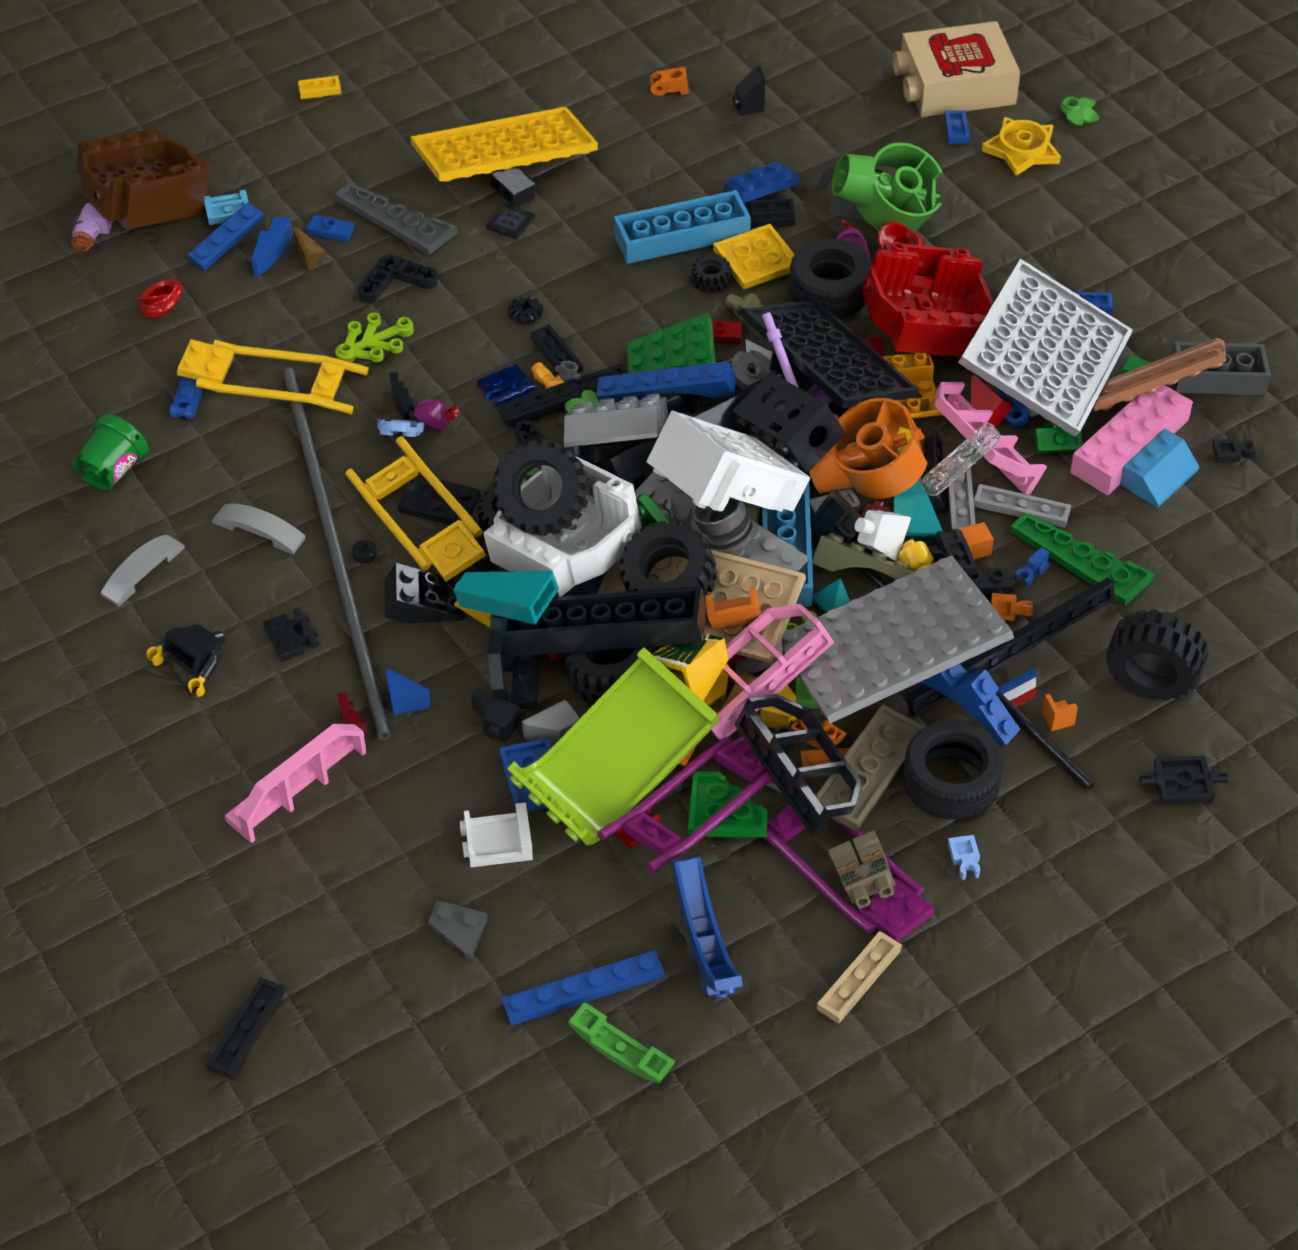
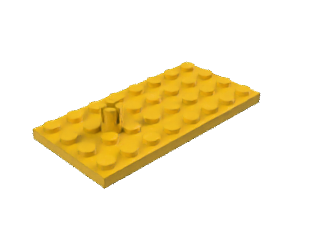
(503, 144)

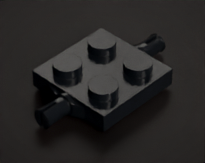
(1183, 780)

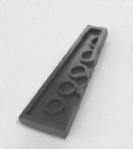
(409, 226)

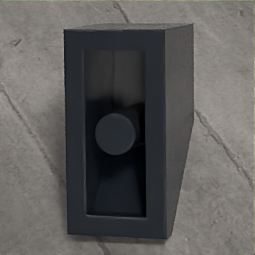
(750, 93)

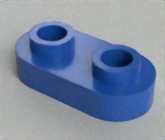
(1018, 410)

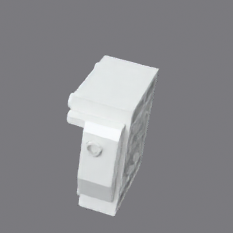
(723, 463)
(577, 552)

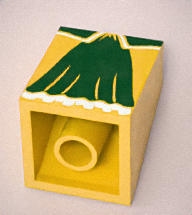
(696, 663)

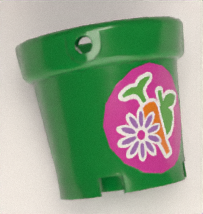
(109, 451)

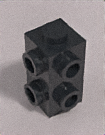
(993, 581)

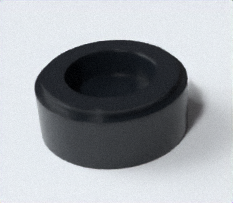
(364, 551)

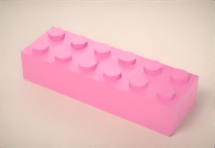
(1106, 452)

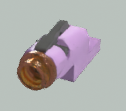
(87, 227)

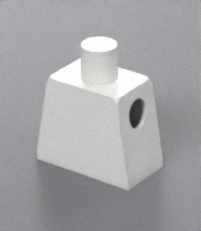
(882, 532)

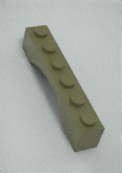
(838, 555)

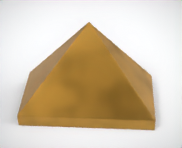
(308, 249)

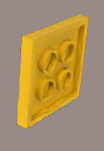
(756, 256)

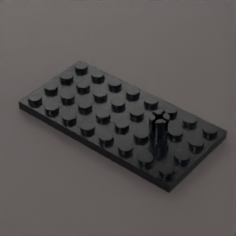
(832, 354)

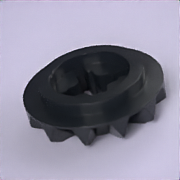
(529, 316)

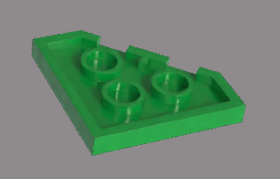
(711, 794)

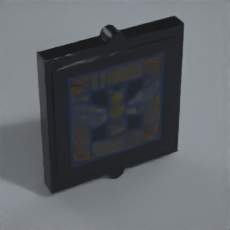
(510, 221)

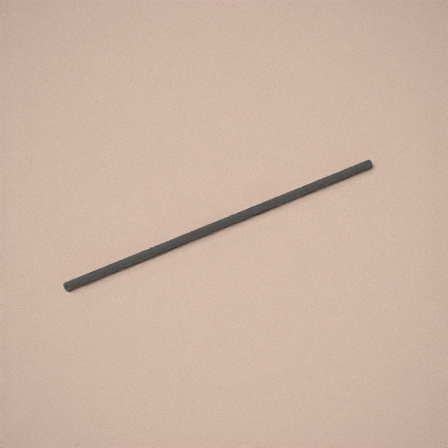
(338, 561)

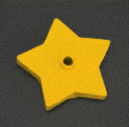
(1023, 145)

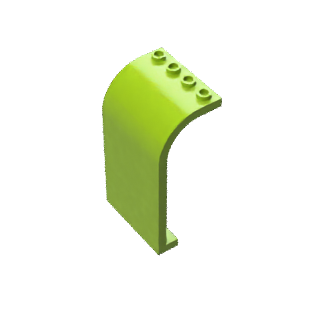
(617, 750)

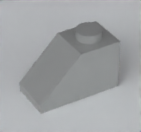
(550, 723)

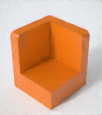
(978, 539)
(1058, 714)

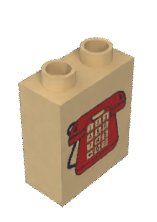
(957, 69)

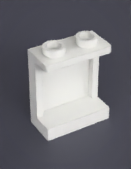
(497, 838)

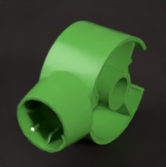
(885, 196)

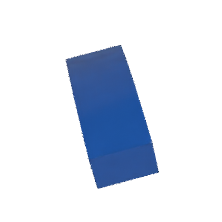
(271, 244)

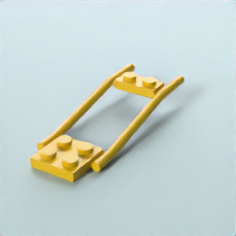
(211, 363)
(448, 550)

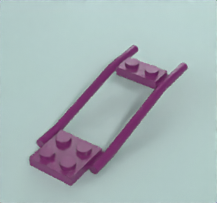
(736, 757)
(891, 915)

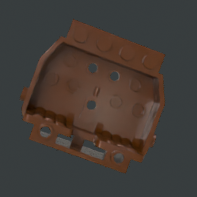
(142, 178)

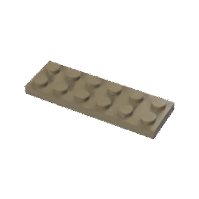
(875, 760)

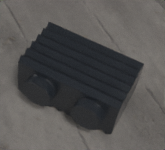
(513, 185)

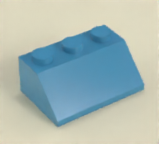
(1159, 468)

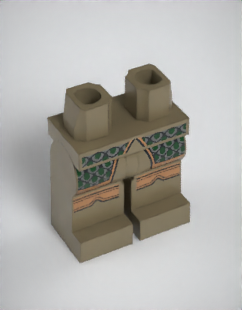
(867, 878)

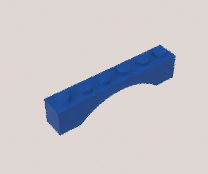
(708, 380)

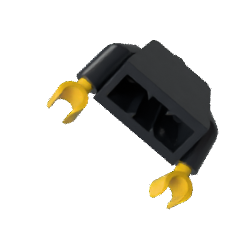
(193, 650)

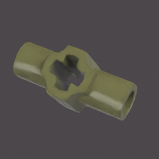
(738, 303)

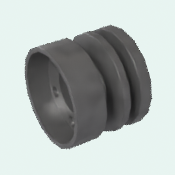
(727, 529)

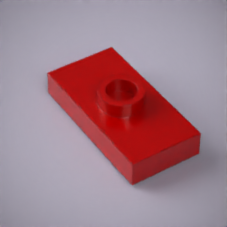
(726, 331)

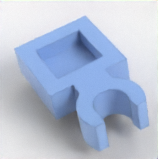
(965, 853)

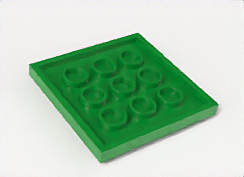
(673, 347)

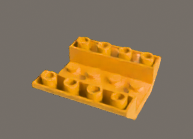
(919, 370)

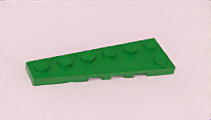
(1083, 558)

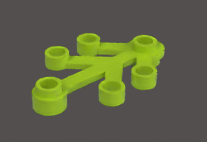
(350, 350)

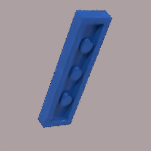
(225, 236)

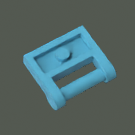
(223, 207)

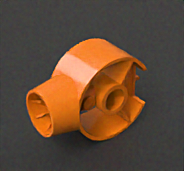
(873, 441)

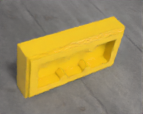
(319, 87)

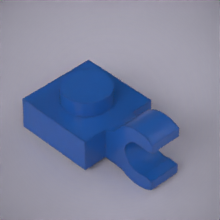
(1035, 566)

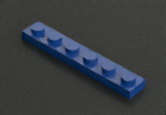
(582, 988)

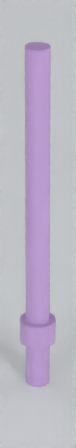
(774, 336)

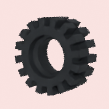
(708, 281)

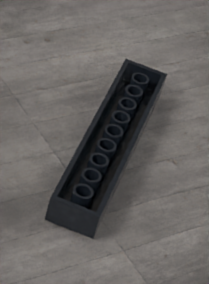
(631, 460)

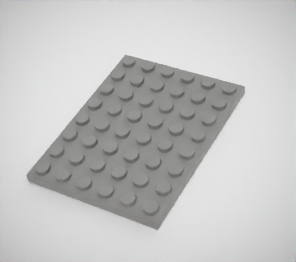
(1046, 347)
(898, 638)

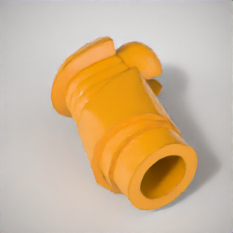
(545, 377)

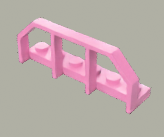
(1003, 455)
(778, 674)
(294, 775)

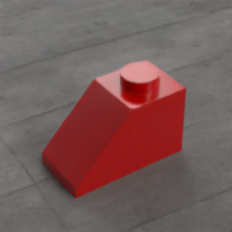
(986, 398)

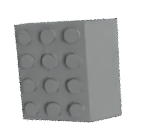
(615, 420)

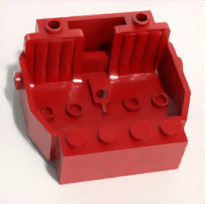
(927, 297)

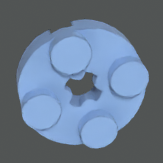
(409, 428)

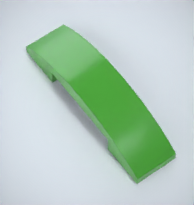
(619, 1047)

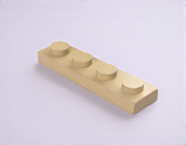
(859, 977)

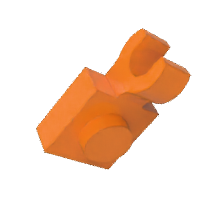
(1007, 606)

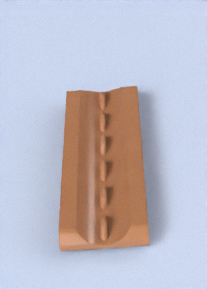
(1161, 372)

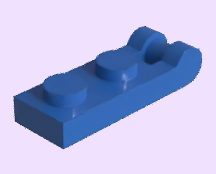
(186, 399)

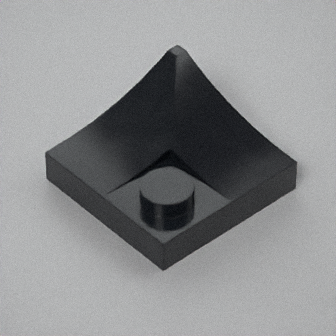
(835, 517)

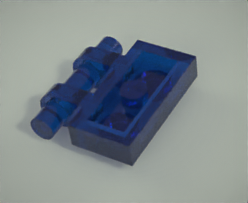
(505, 385)

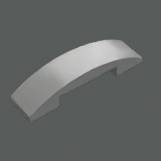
(262, 523)
(137, 565)

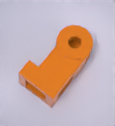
(669, 81)

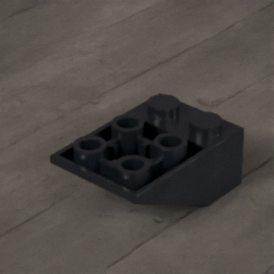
(419, 596)

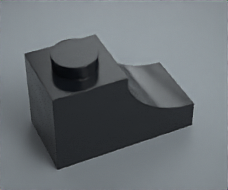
(498, 715)

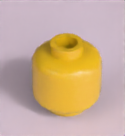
(915, 555)

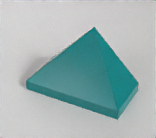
(831, 597)

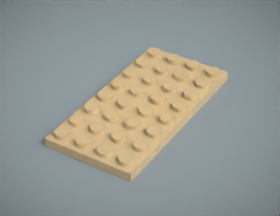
(735, 576)

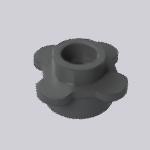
(568, 370)

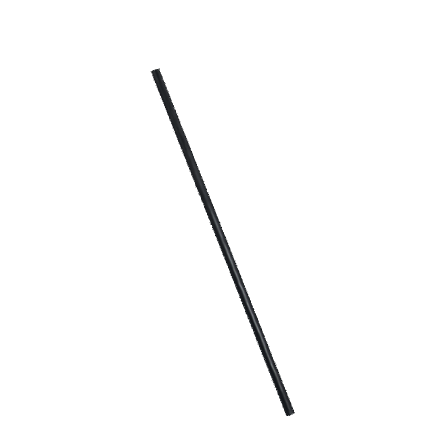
(1038, 735)

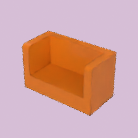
(734, 611)

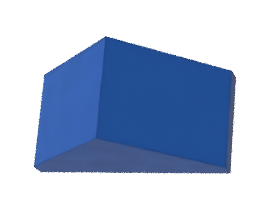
(406, 694)

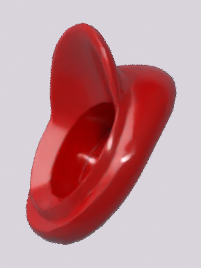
(897, 232)
(160, 298)

